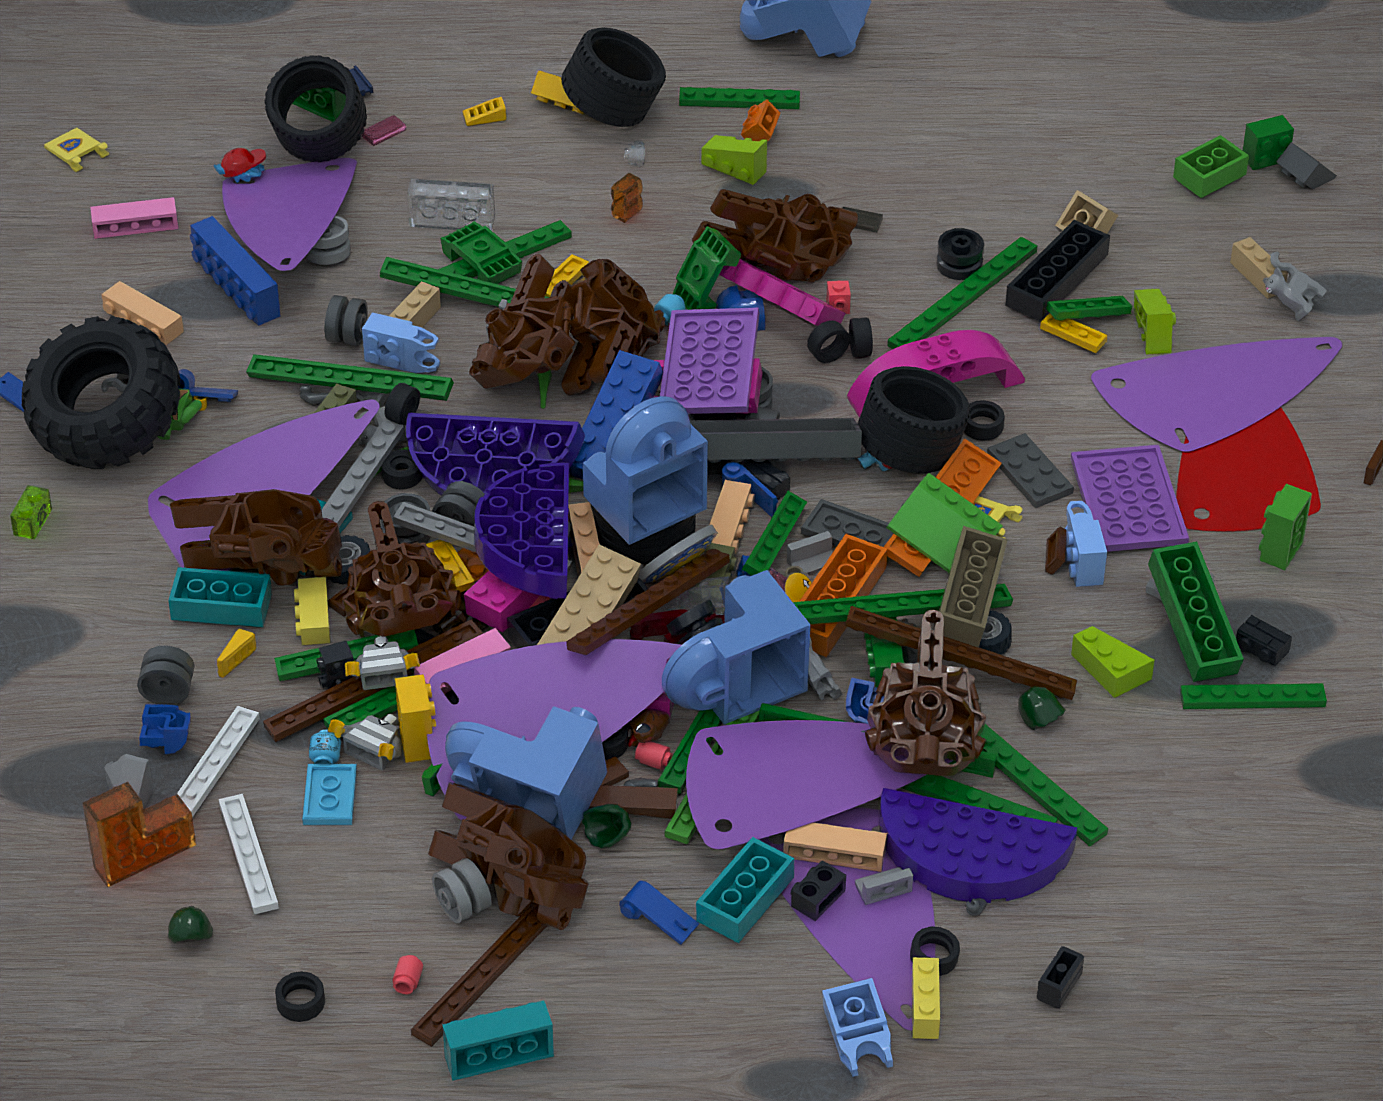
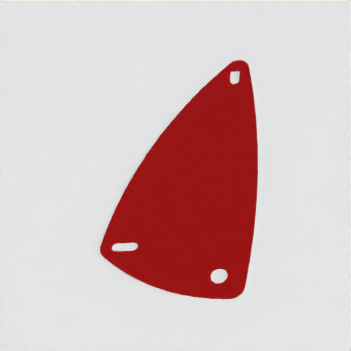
(1242, 475)

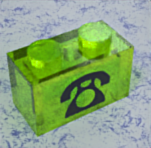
(31, 512)

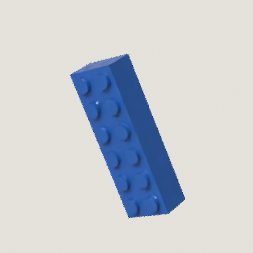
(235, 271)
(626, 385)

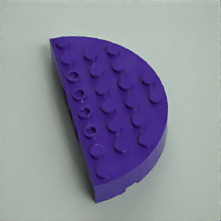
(486, 447)
(525, 529)
(972, 849)

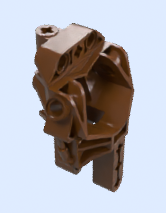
(782, 236)
(608, 317)
(527, 330)
(263, 531)
(397, 584)
(931, 695)
(516, 853)

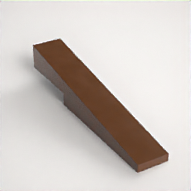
(639, 800)

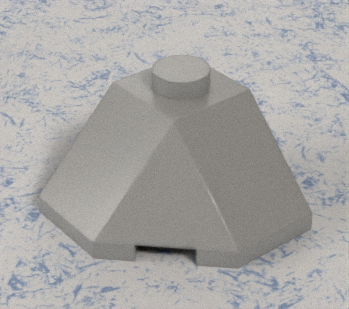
(131, 770)

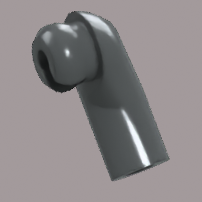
(310, 397)
(642, 782)
(976, 906)

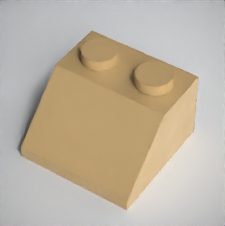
(1087, 212)

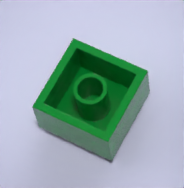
(1267, 141)

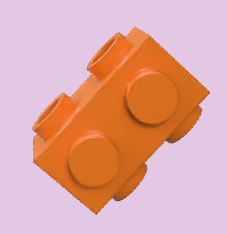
(760, 122)

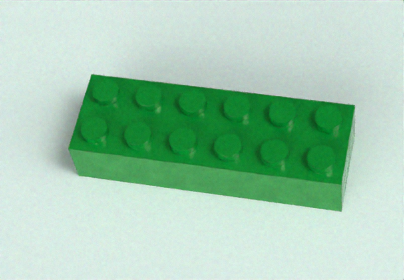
(1195, 611)

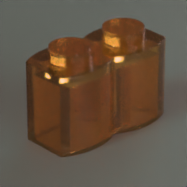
(626, 197)

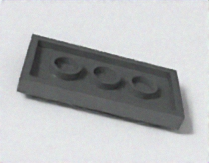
(1031, 470)
(843, 521)

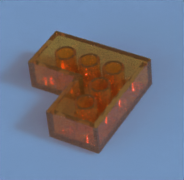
(131, 838)

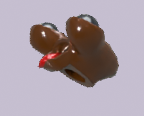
(647, 726)

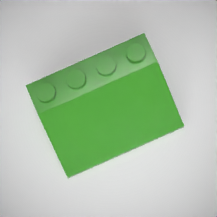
(934, 520)

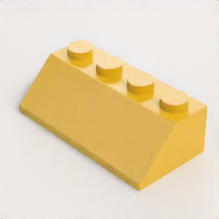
(550, 88)

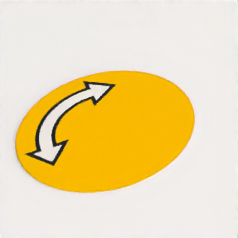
(796, 586)

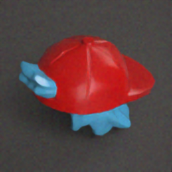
(242, 164)

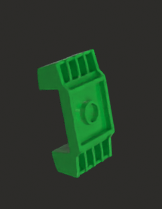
(483, 251)
(703, 268)

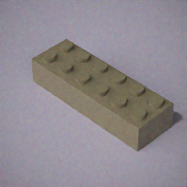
(971, 585)

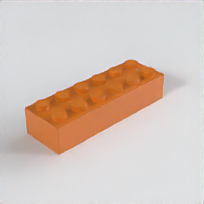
(847, 573)

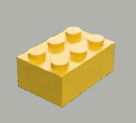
(414, 716)

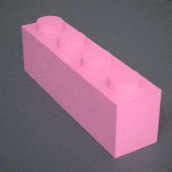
(134, 217)
(478, 647)

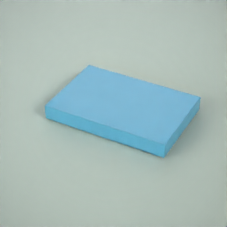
(329, 794)

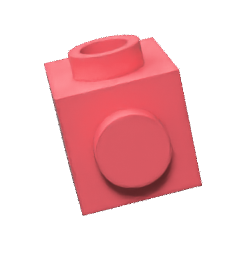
(839, 295)

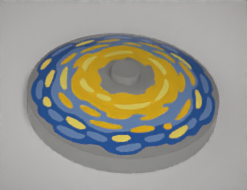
(678, 555)

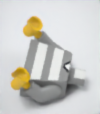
(381, 664)
(370, 740)

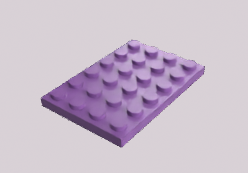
(710, 359)
(1130, 497)

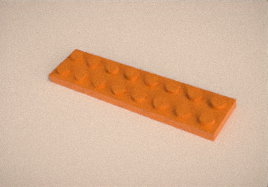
(965, 473)

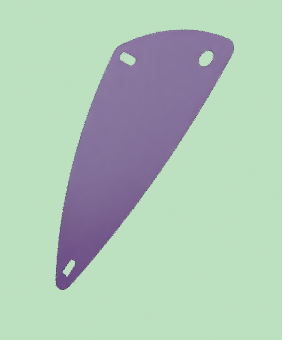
(287, 208)
(1212, 388)
(281, 458)
(521, 685)
(782, 777)
(872, 937)

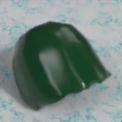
(1039, 707)
(606, 825)
(189, 924)

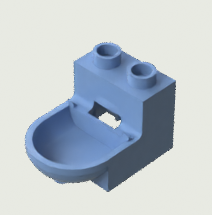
(828, 24)
(649, 470)
(748, 659)
(547, 775)

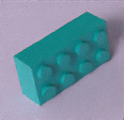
(220, 597)
(745, 889)
(498, 1040)

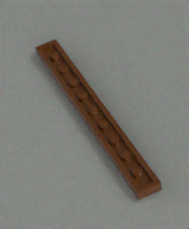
(647, 602)
(963, 653)
(352, 690)

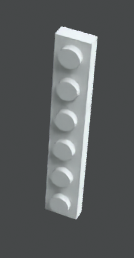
(217, 757)
(248, 854)

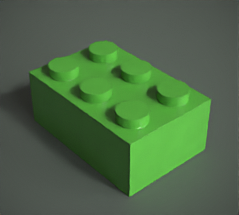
(1210, 166)
(1284, 526)

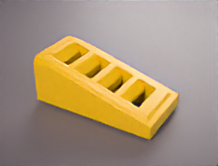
(486, 112)
(237, 650)

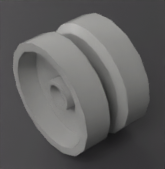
(332, 245)
(461, 890)

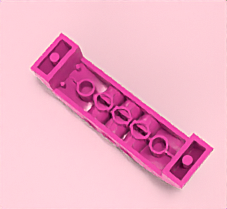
(952, 355)

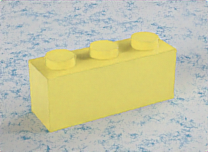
(312, 611)
(925, 998)

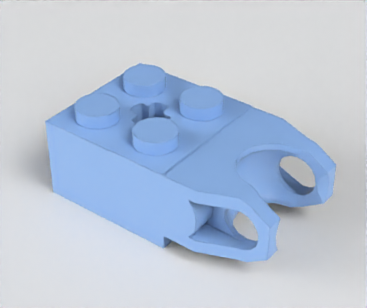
(398, 344)
(1084, 547)
(857, 1023)

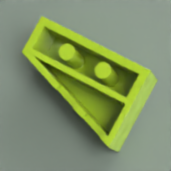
(736, 157)
(1156, 318)
(1111, 661)

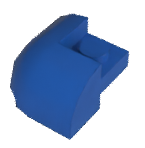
(734, 298)
(859, 698)
(164, 727)

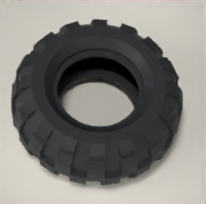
(77, 360)

